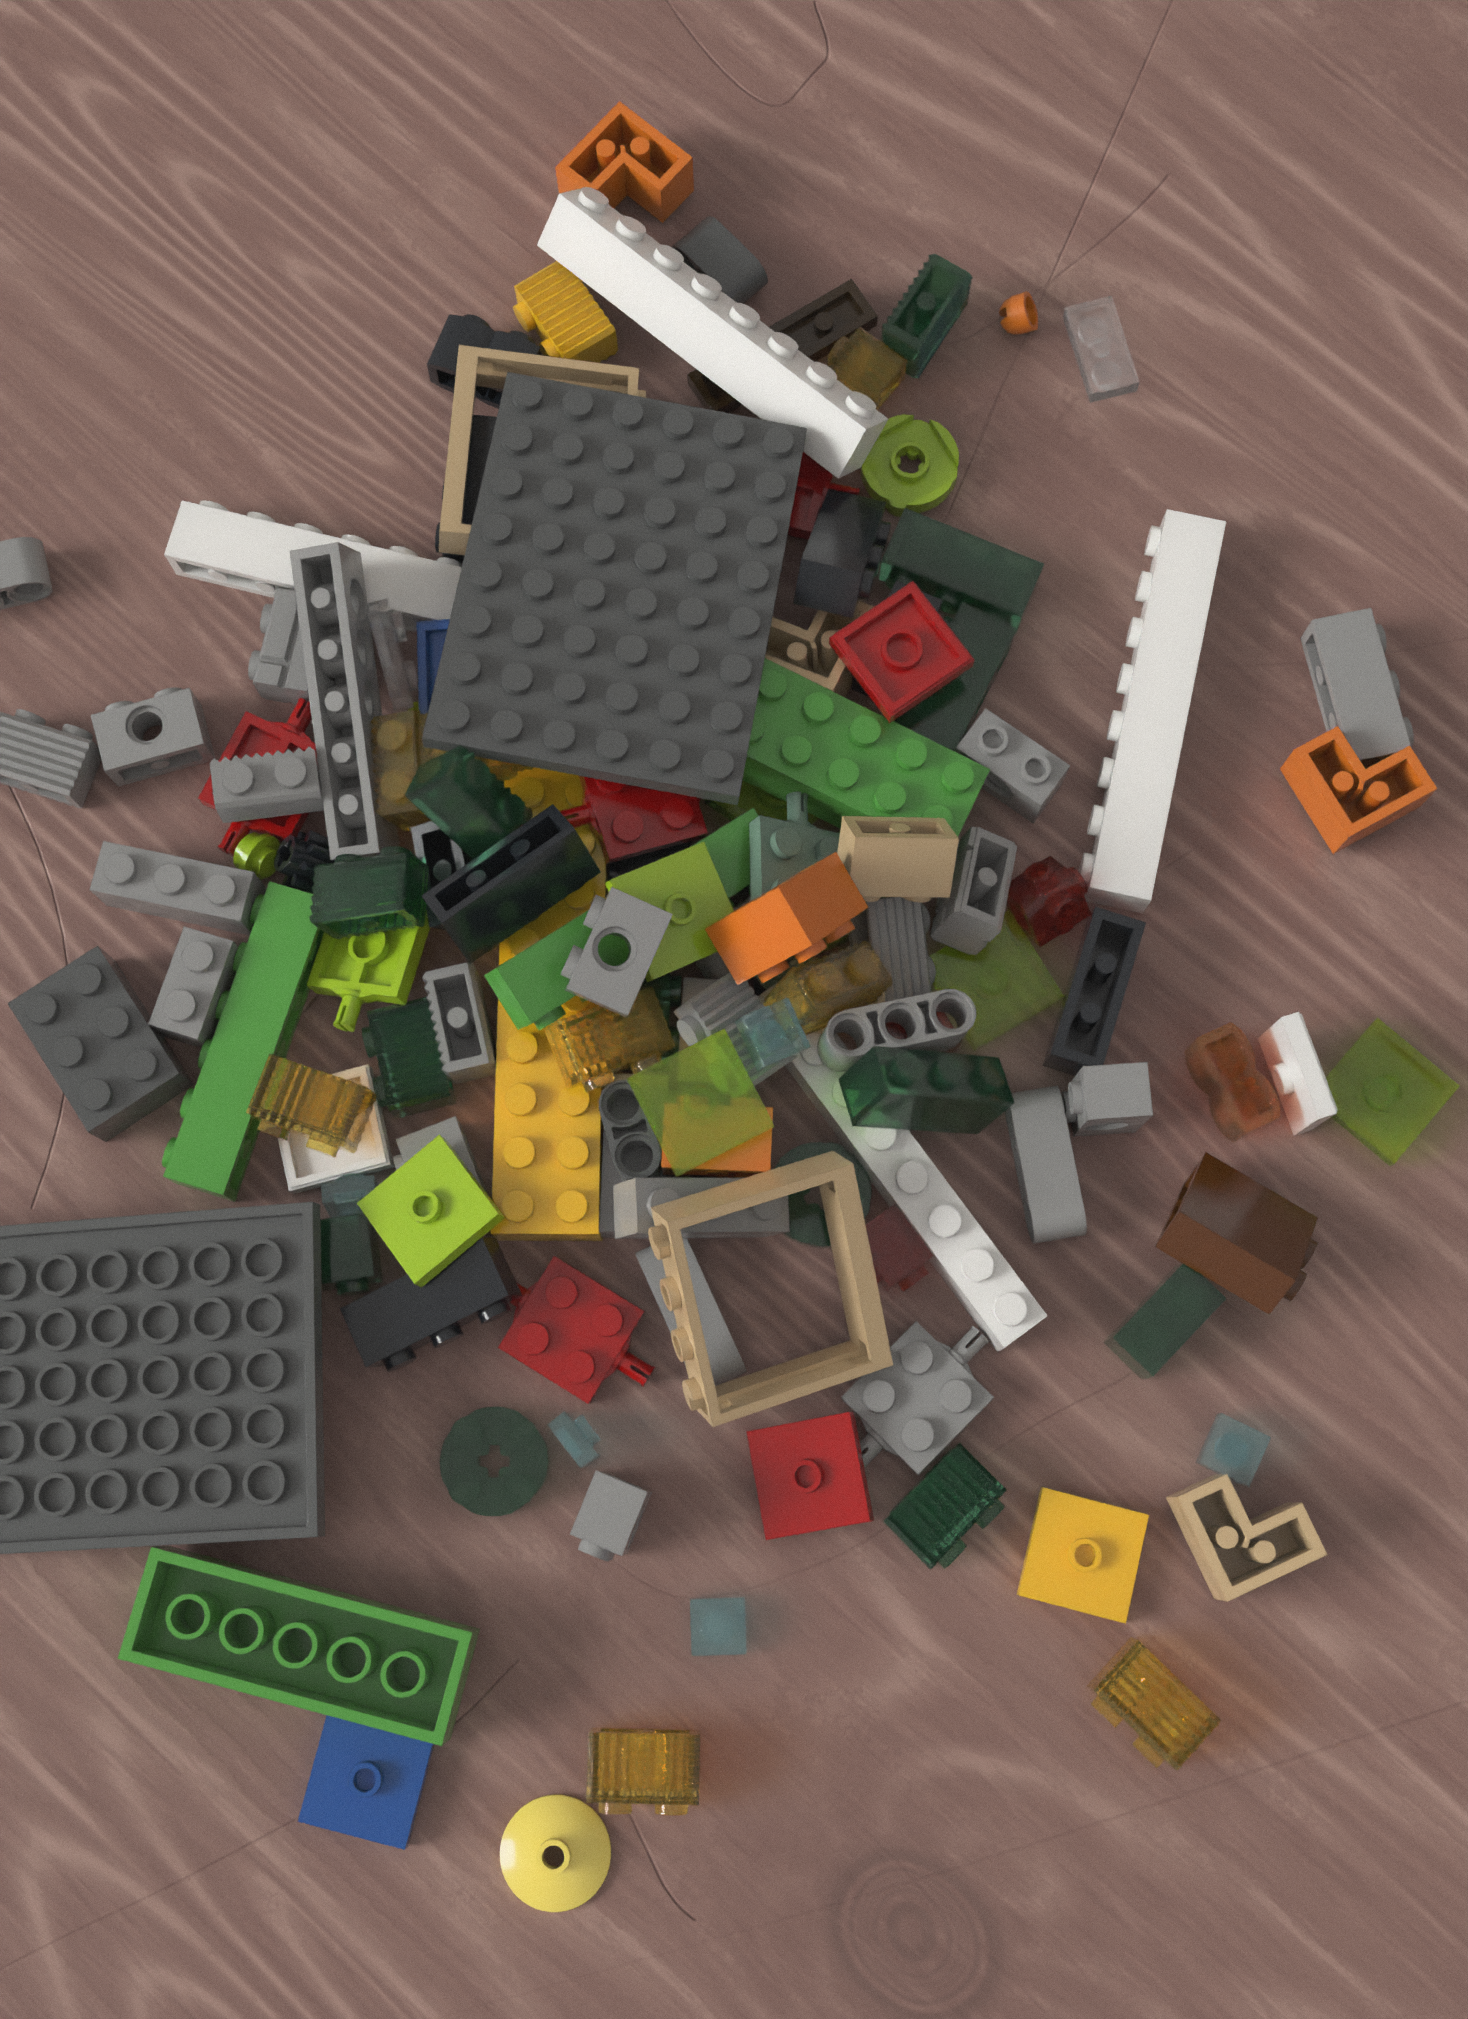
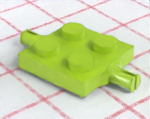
(367, 969)

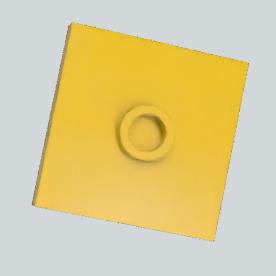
(1083, 1555)

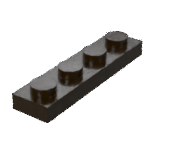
(812, 327)

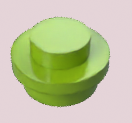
(257, 854)

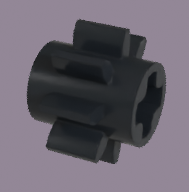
(299, 856)

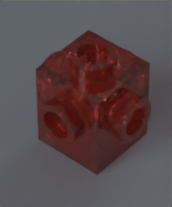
(1048, 900)

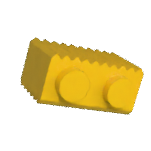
(564, 316)

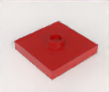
(901, 651)
(810, 1475)

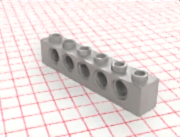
(341, 694)

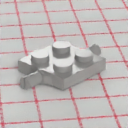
(920, 1399)

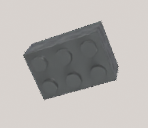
(100, 1044)

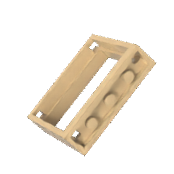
(489, 369)
(868, 1343)

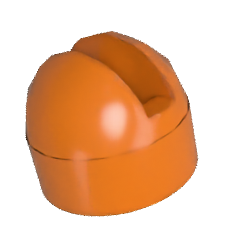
(1019, 314)

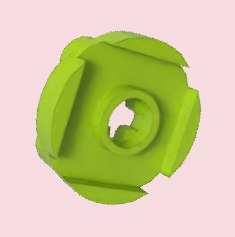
(916, 490)

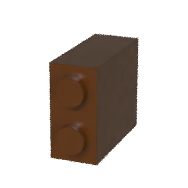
(1239, 1234)

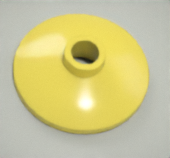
(561, 1823)

